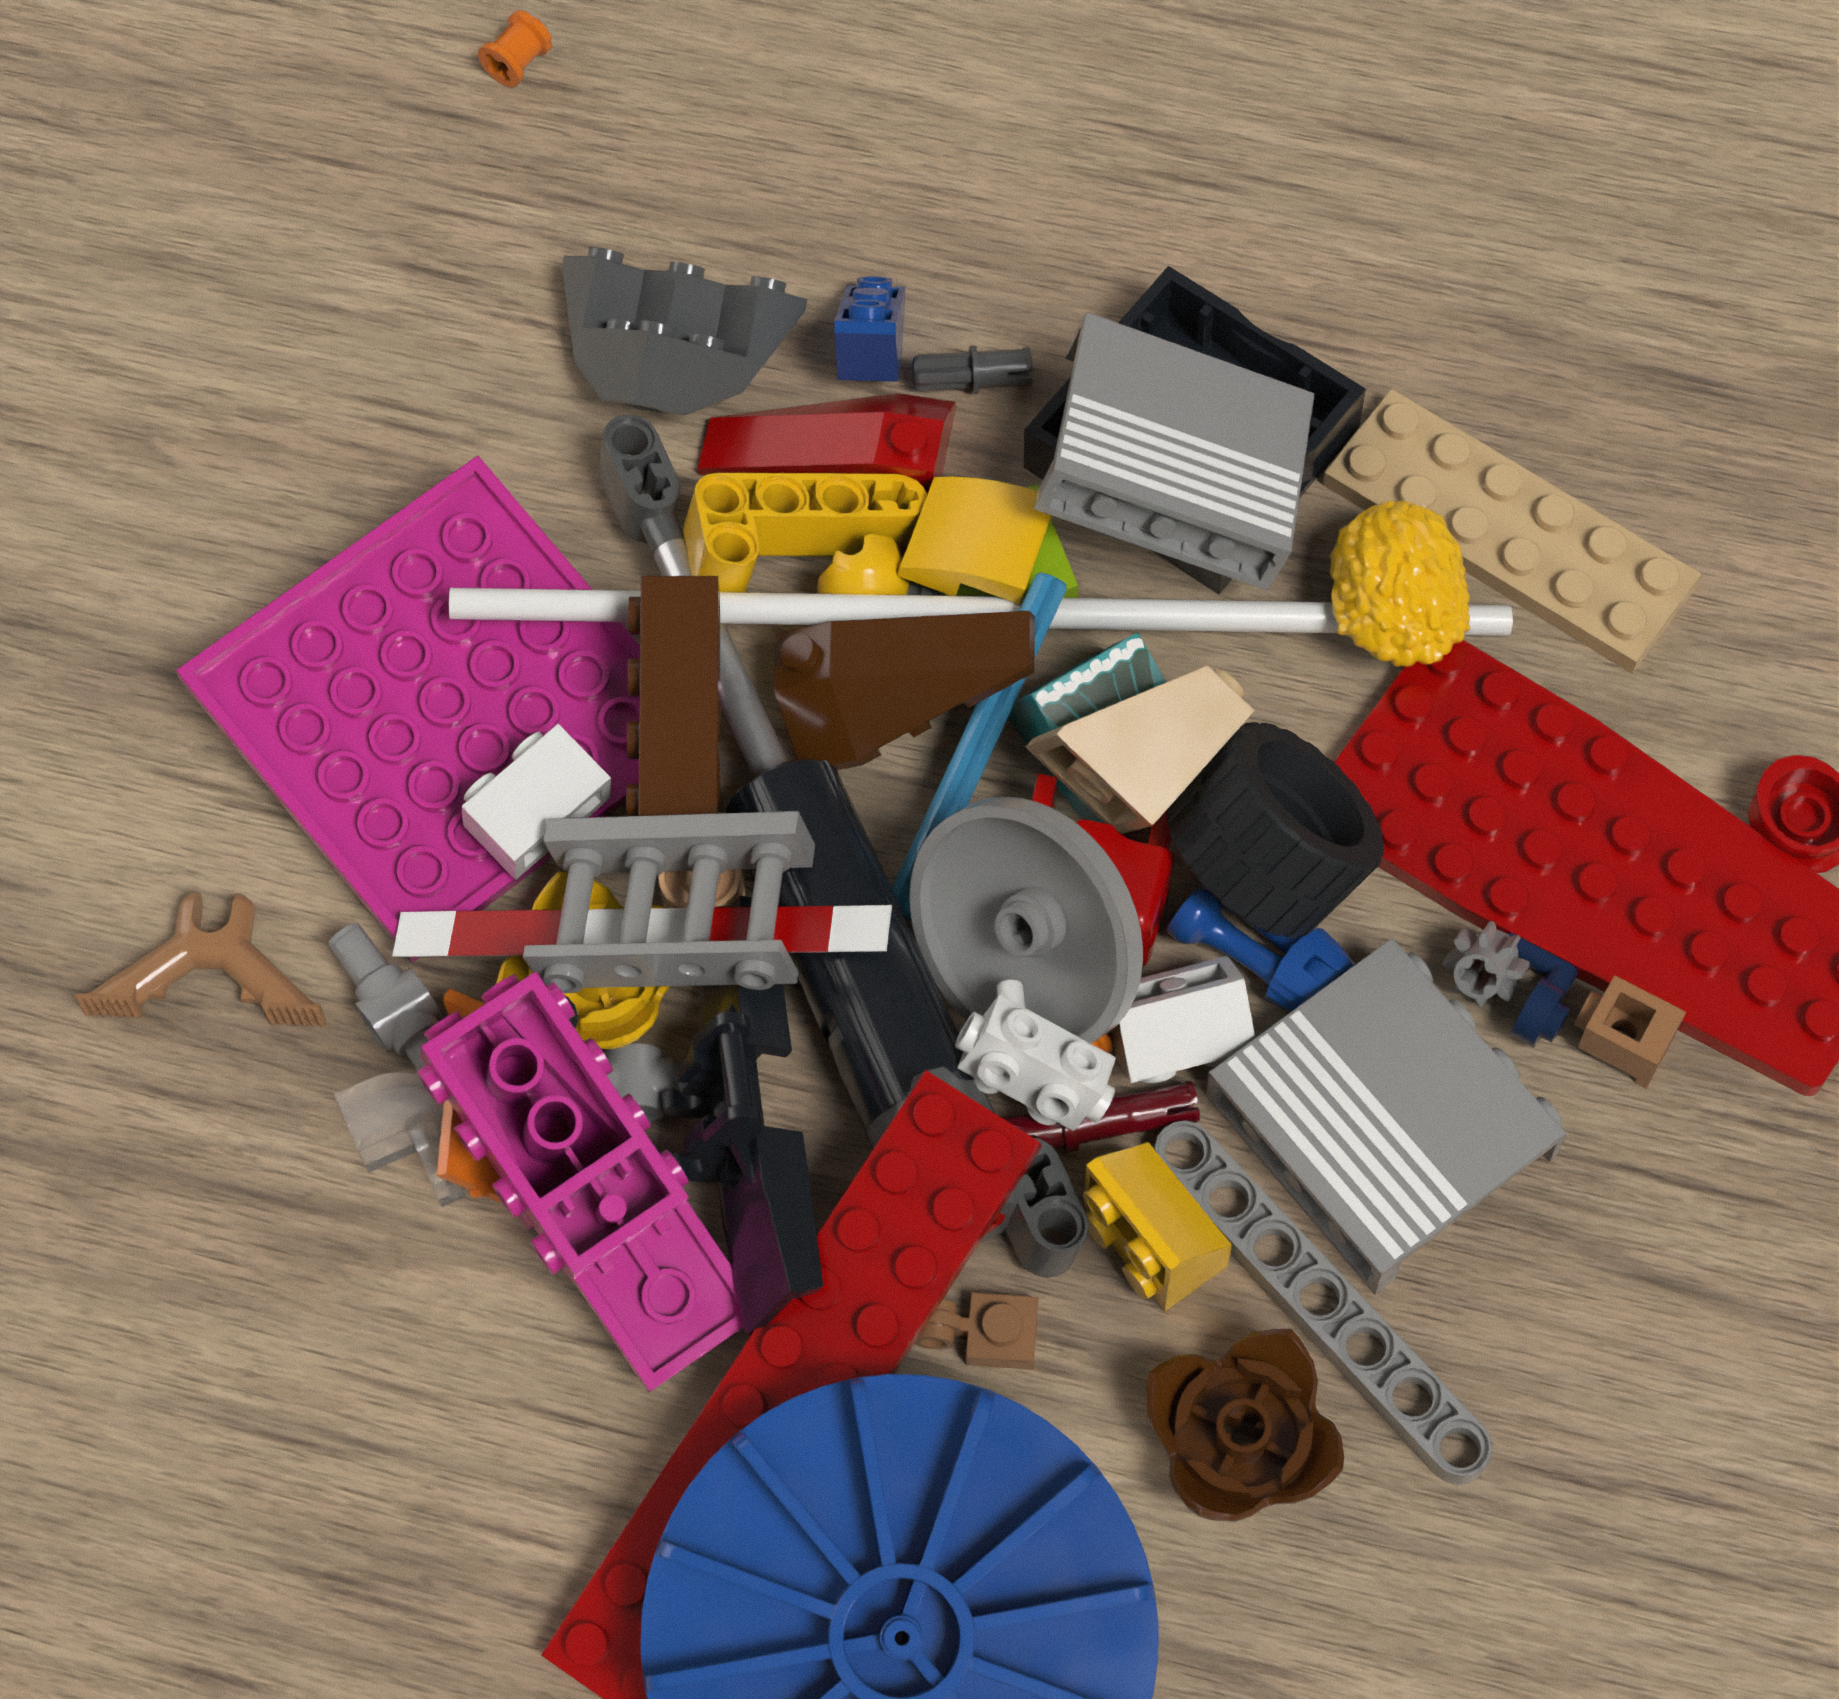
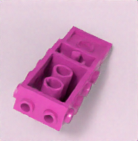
(583, 1174)

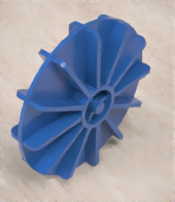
(899, 1552)

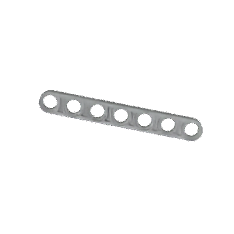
(1333, 1330)

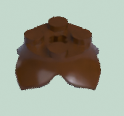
(1258, 1381)

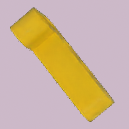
(792, 515)

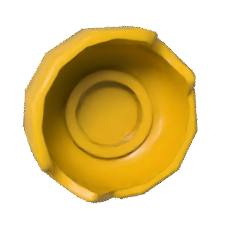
(867, 572)

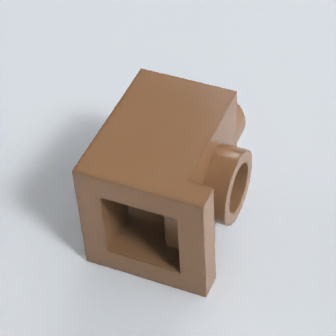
(1644, 1016)

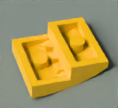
(975, 536)

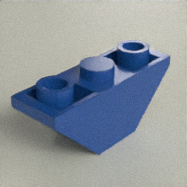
(870, 330)

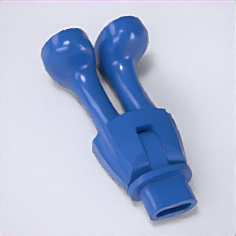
(1305, 970)

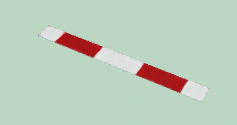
(509, 931)

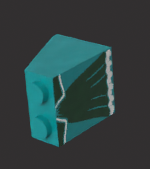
(1083, 689)

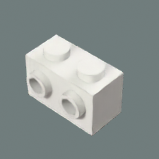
(546, 781)
(1184, 1021)

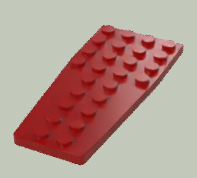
(1601, 857)

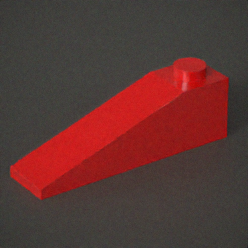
(837, 437)

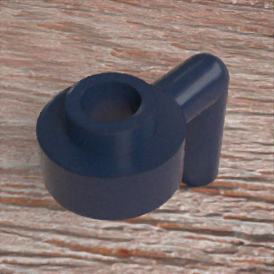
(1543, 1011)

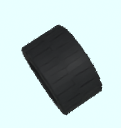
(1275, 830)

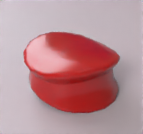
(1799, 810)

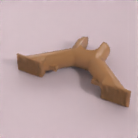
(191, 949)

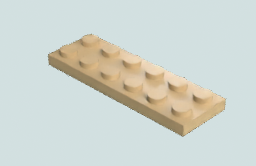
(1518, 530)

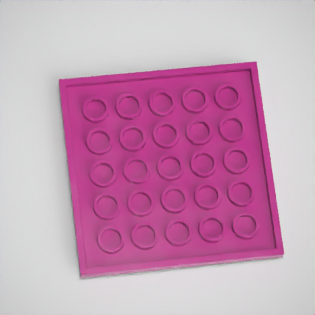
(386, 711)

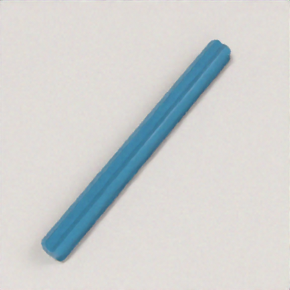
(979, 737)

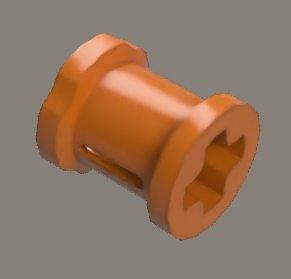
(515, 48)

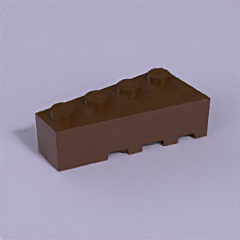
(677, 696)

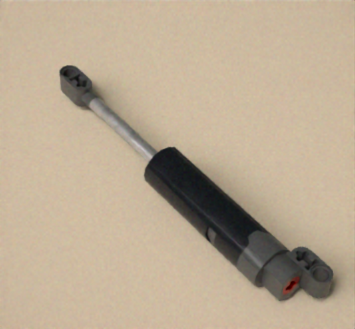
(870, 1006)

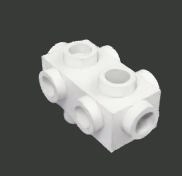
(1035, 1061)

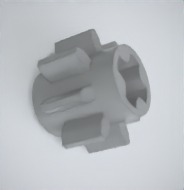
(1486, 964)

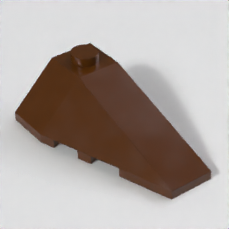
(873, 680)

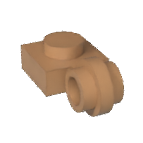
(997, 1331)

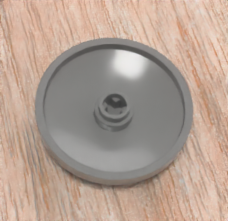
(1031, 901)

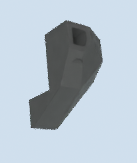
(670, 335)

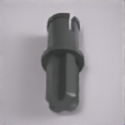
(972, 369)

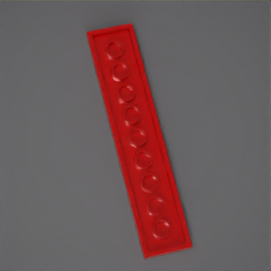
(884, 1272)

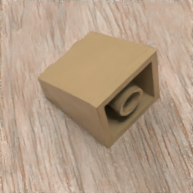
(1147, 748)

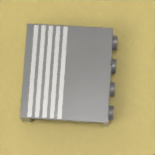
(1179, 452)
(1383, 1111)

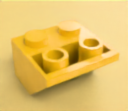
(1152, 1225)

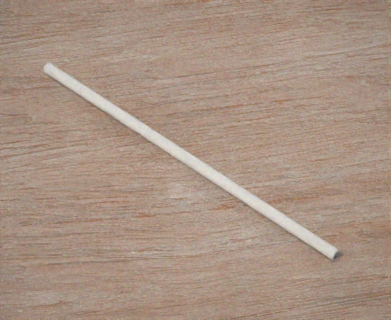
(823, 608)

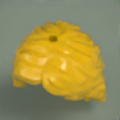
(1400, 584)

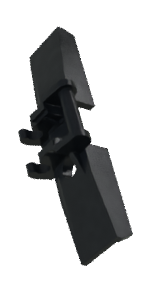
(756, 1166)

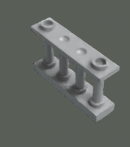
(672, 843)

